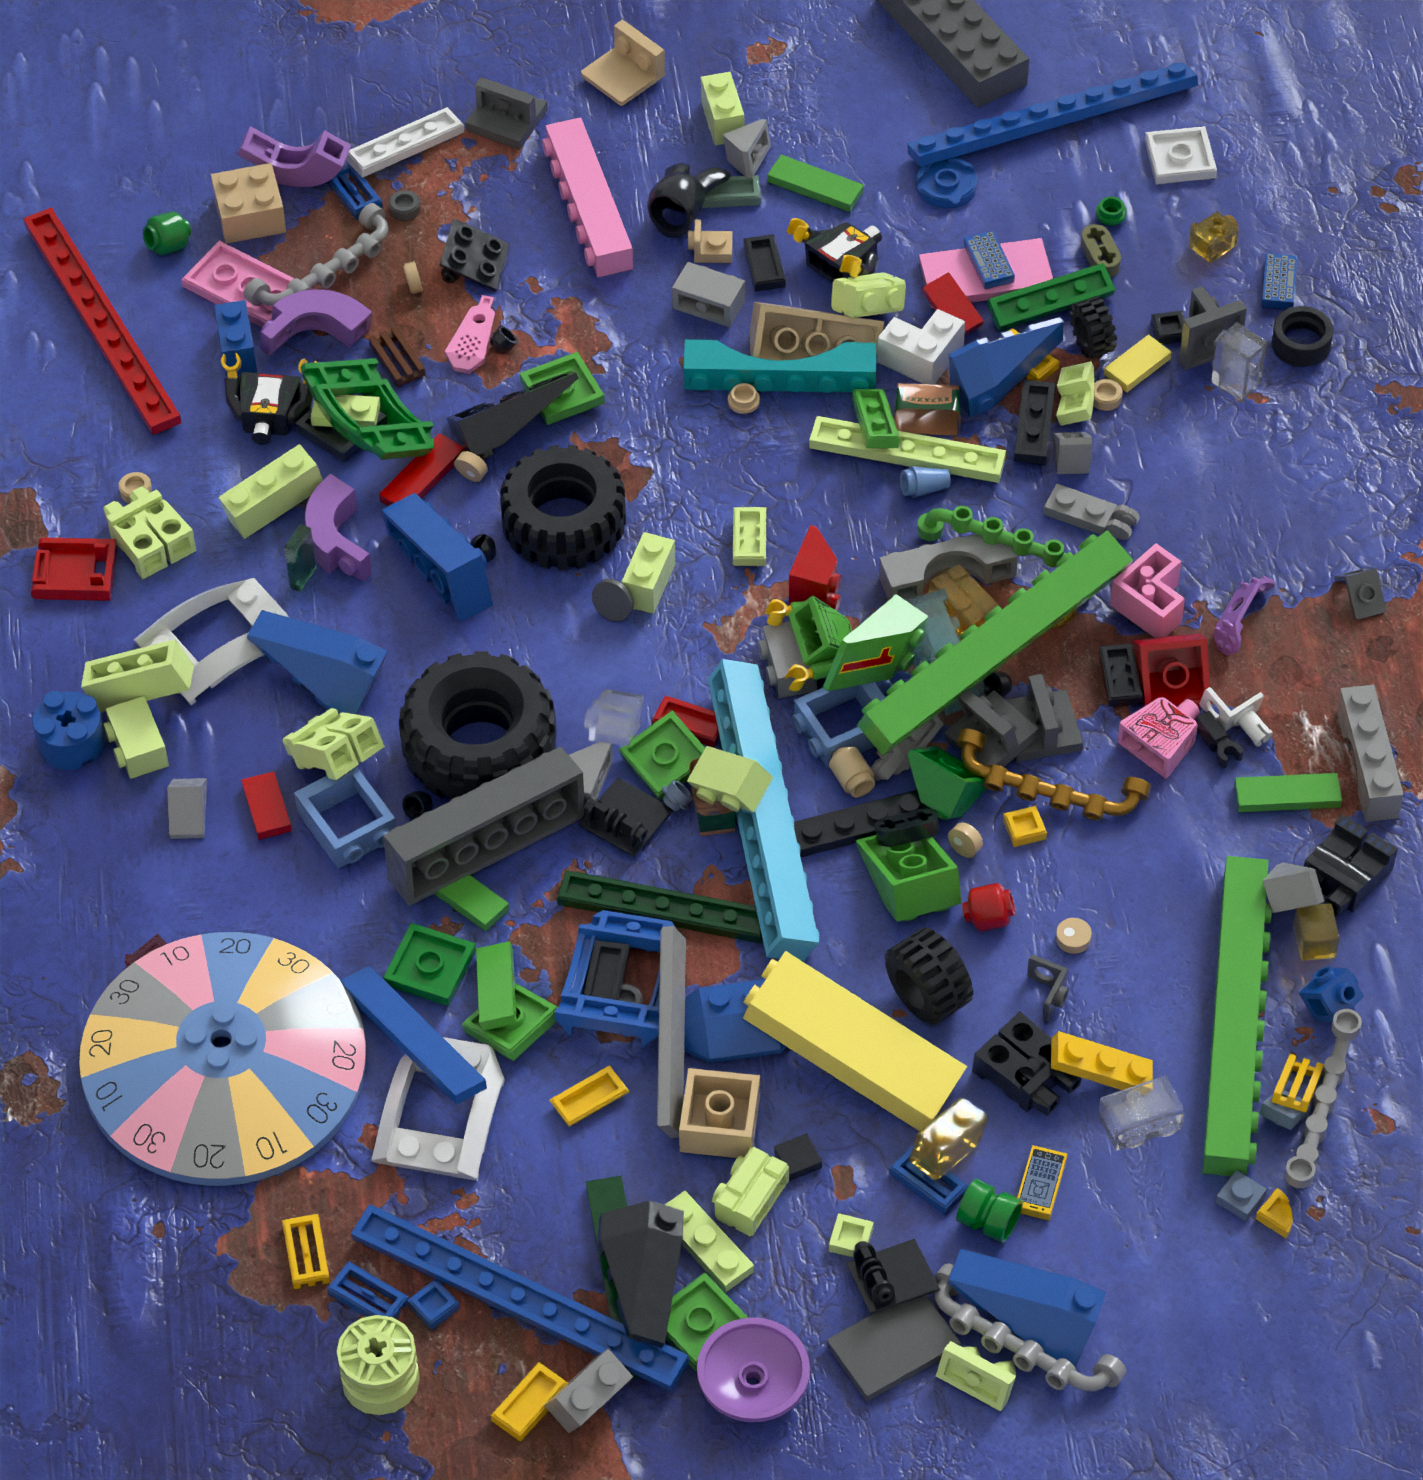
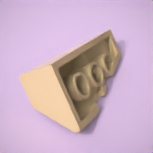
(800, 333)

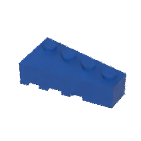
(440, 555)

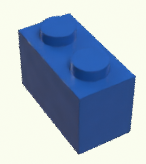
(235, 335)

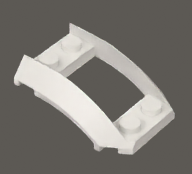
(248, 599)
(432, 1151)

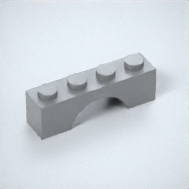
(911, 570)
(1377, 773)

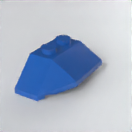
(717, 1026)

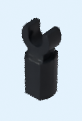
(1217, 738)

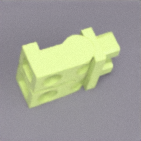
(149, 531)
(334, 742)

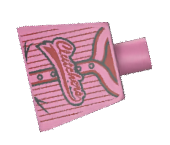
(1160, 733)

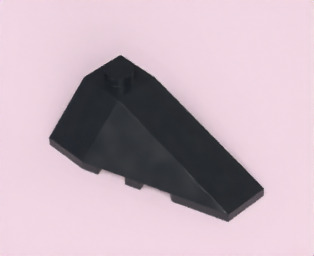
(491, 425)
(643, 1261)

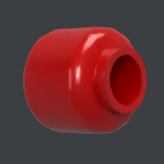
(989, 907)

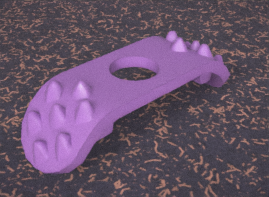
(1228, 628)

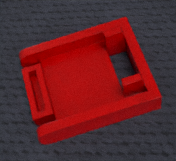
(67, 569)

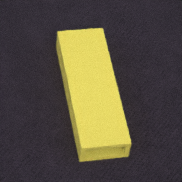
(852, 1041)

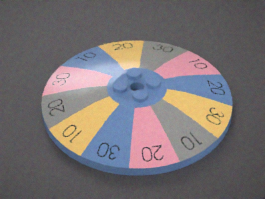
(234, 1108)

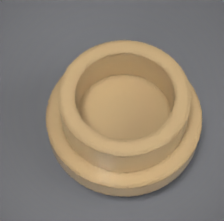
(743, 398)

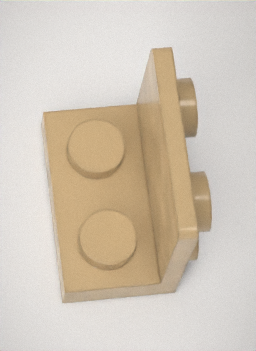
(628, 67)

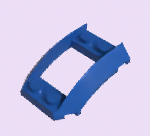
(603, 1013)

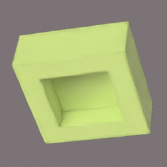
(848, 1233)

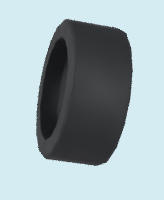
(1305, 318)

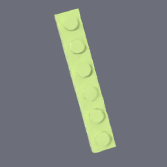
(913, 450)

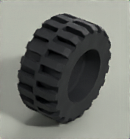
(564, 539)

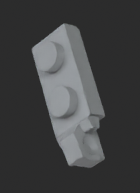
(897, 760)

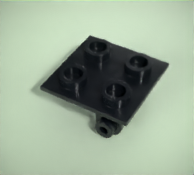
(473, 255)
(624, 816)
(891, 1275)

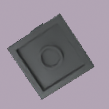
(504, 113)
(1204, 325)
(1052, 716)
(1003, 725)

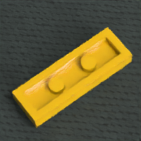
(1099, 1062)

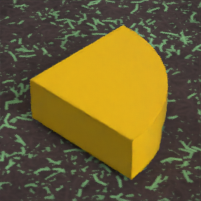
(1276, 1213)

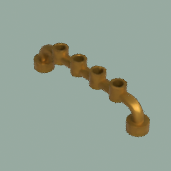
(1060, 794)

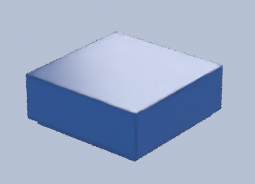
(433, 1304)

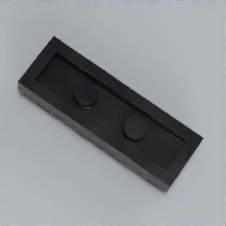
(1034, 422)

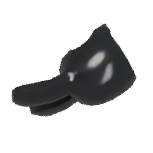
(682, 194)

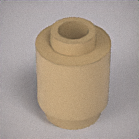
(852, 771)

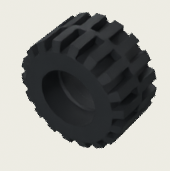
(928, 976)

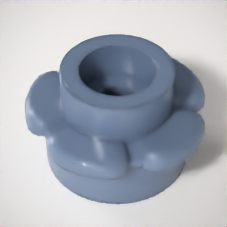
(677, 796)

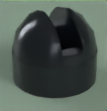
(502, 339)
(487, 545)
(996, 681)
(414, 801)

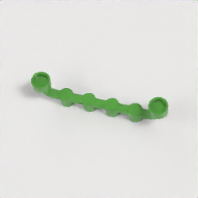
(931, 528)

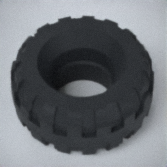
(469, 692)

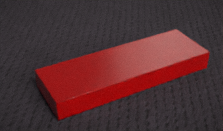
(423, 471)

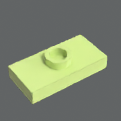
(749, 536)

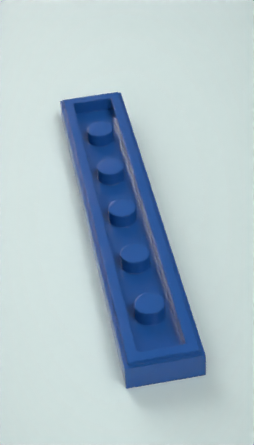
(414, 1035)

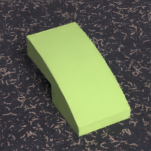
(1076, 393)

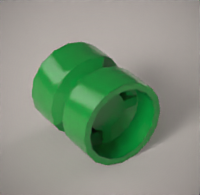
(988, 1210)

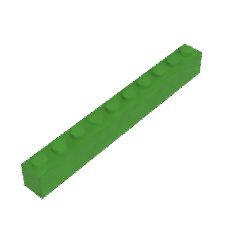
(994, 642)
(1236, 1019)

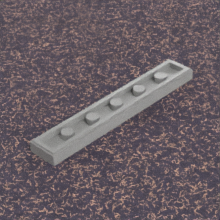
(671, 1031)

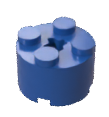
(68, 729)

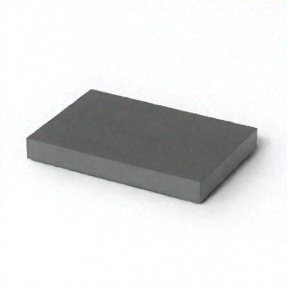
(891, 1346)

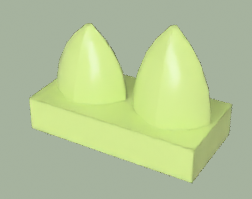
(977, 1376)

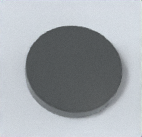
(612, 600)

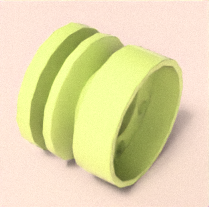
(381, 1382)

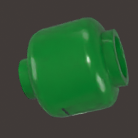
(166, 233)

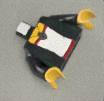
(839, 250)
(266, 401)

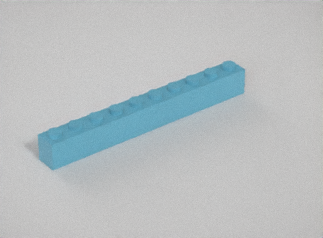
(769, 832)

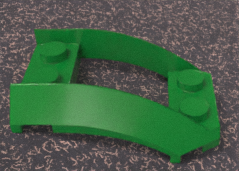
(401, 436)

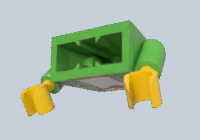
(817, 633)

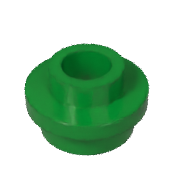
(1111, 211)

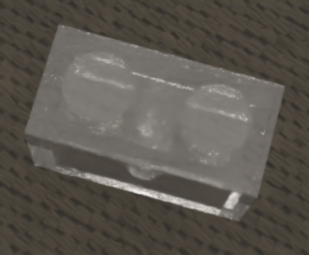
(1238, 361)
(614, 717)
(1141, 1113)

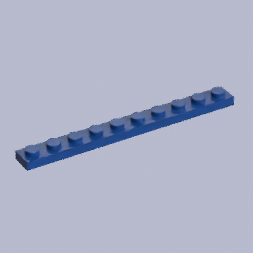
(1052, 114)
(516, 1295)

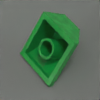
(944, 782)

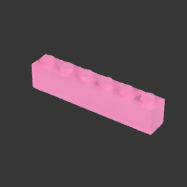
(588, 197)

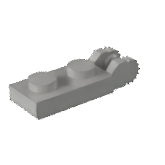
(1090, 512)

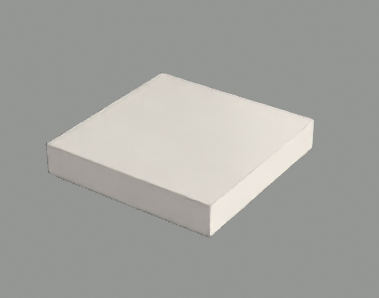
(1180, 155)

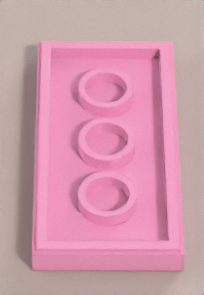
(1025, 258)
(226, 272)

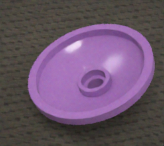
(757, 1351)

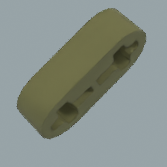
(1106, 248)

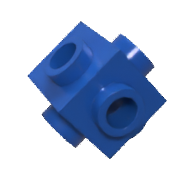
(1330, 992)

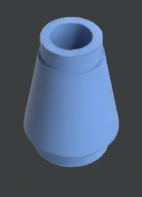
(923, 481)

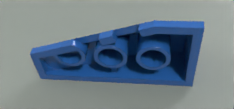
(993, 368)
(326, 661)
(1030, 1301)

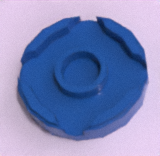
(947, 183)

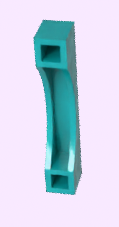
(718, 367)

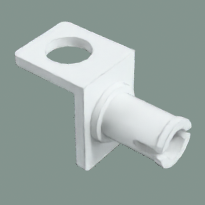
(1240, 716)

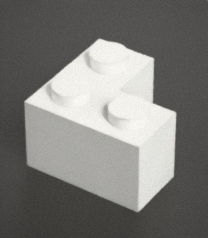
(921, 352)

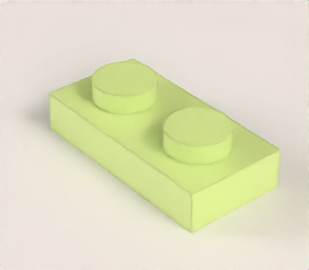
(360, 408)

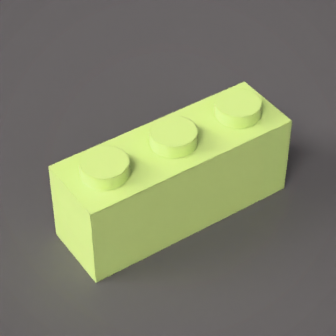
(271, 491)
(141, 672)

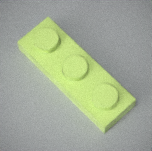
(711, 1245)

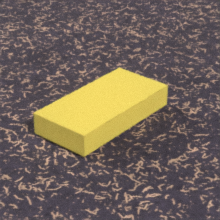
(1137, 363)

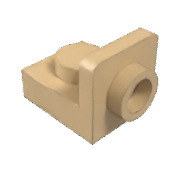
(710, 245)

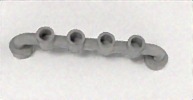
(372, 218)
(1302, 1167)
(1028, 1353)

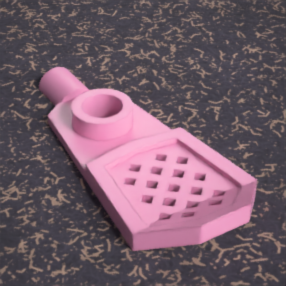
(471, 340)

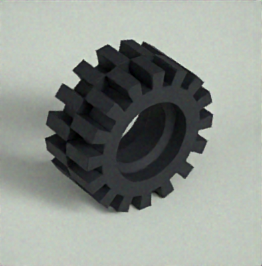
(1093, 327)

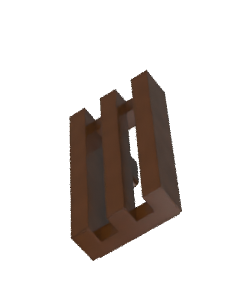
(387, 339)

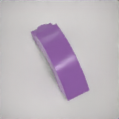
(296, 165)
(315, 310)
(325, 513)

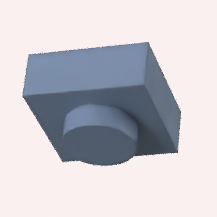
(1282, 1115)
(1241, 1195)

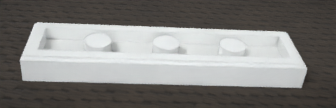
(404, 142)

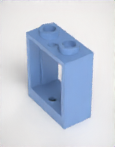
(821, 700)
(329, 792)

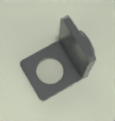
(1364, 592)
(1059, 981)

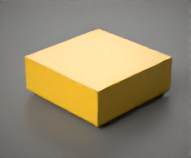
(1024, 826)

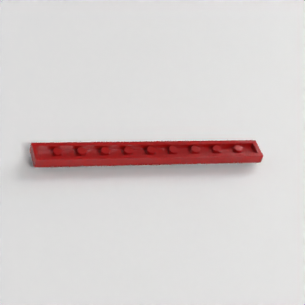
(102, 321)

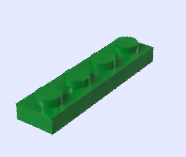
(1050, 296)

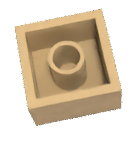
(248, 203)
(719, 1113)

